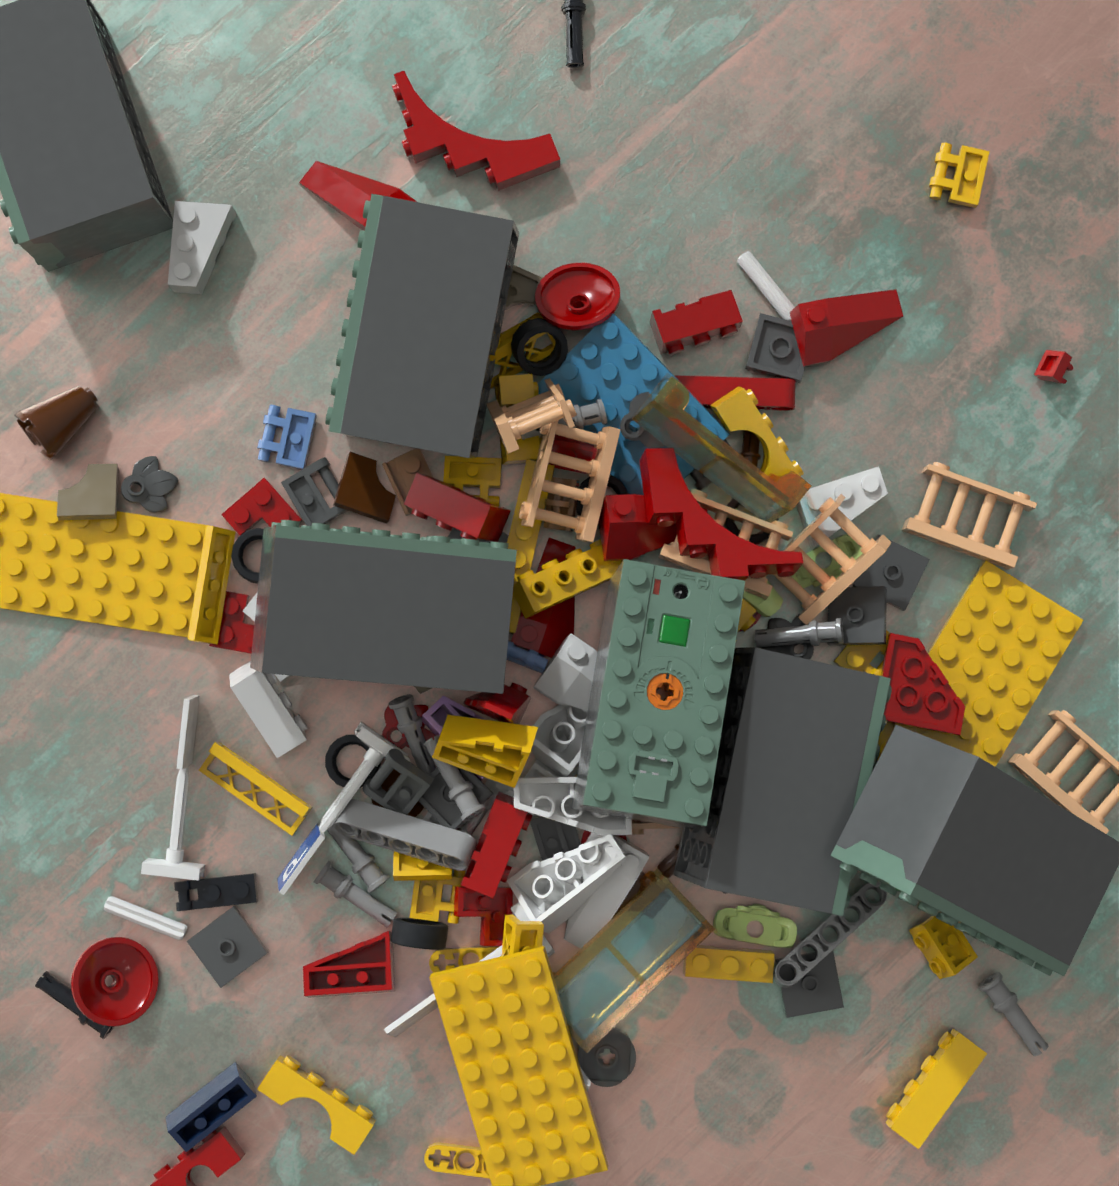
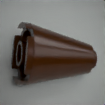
(57, 419)

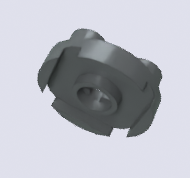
(618, 1068)

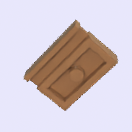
(402, 472)

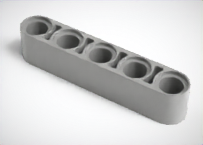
(406, 834)
(820, 945)

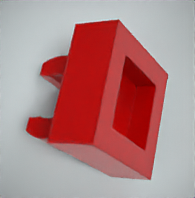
(1054, 366)

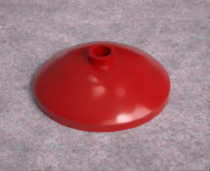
(577, 296)
(132, 985)

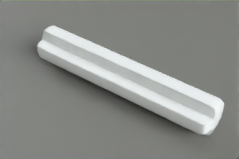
(766, 284)
(145, 918)

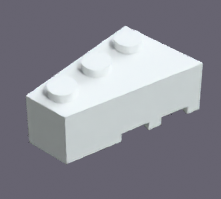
(195, 243)
(268, 709)

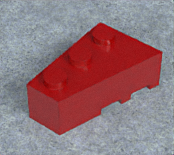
(695, 322)
(456, 509)
(495, 846)
(356, 970)

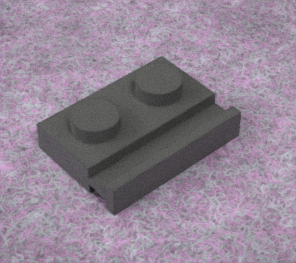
(554, 837)

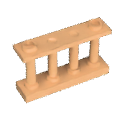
(531, 414)
(590, 497)
(776, 529)
(947, 534)
(851, 568)
(1050, 783)

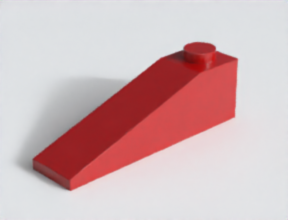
(346, 190)
(839, 323)
(626, 529)
(549, 627)
(502, 707)

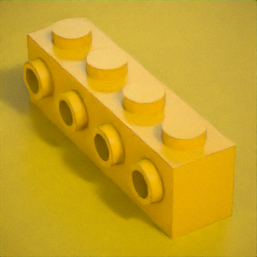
(563, 580)
(935, 1087)

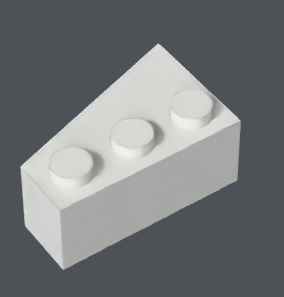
(860, 492)

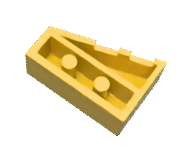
(485, 747)

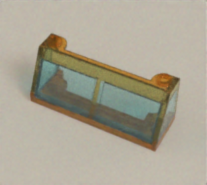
(667, 421)
(628, 958)

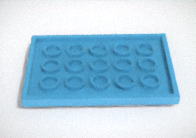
(616, 368)

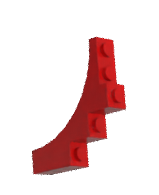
(506, 160)
(698, 534)

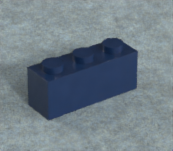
(210, 1107)

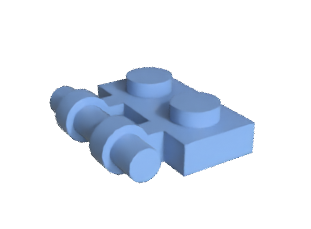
(295, 438)
(529, 659)

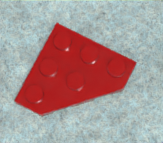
(919, 688)

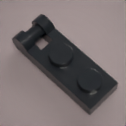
(217, 892)

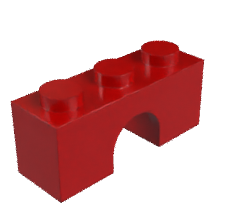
(217, 1152)

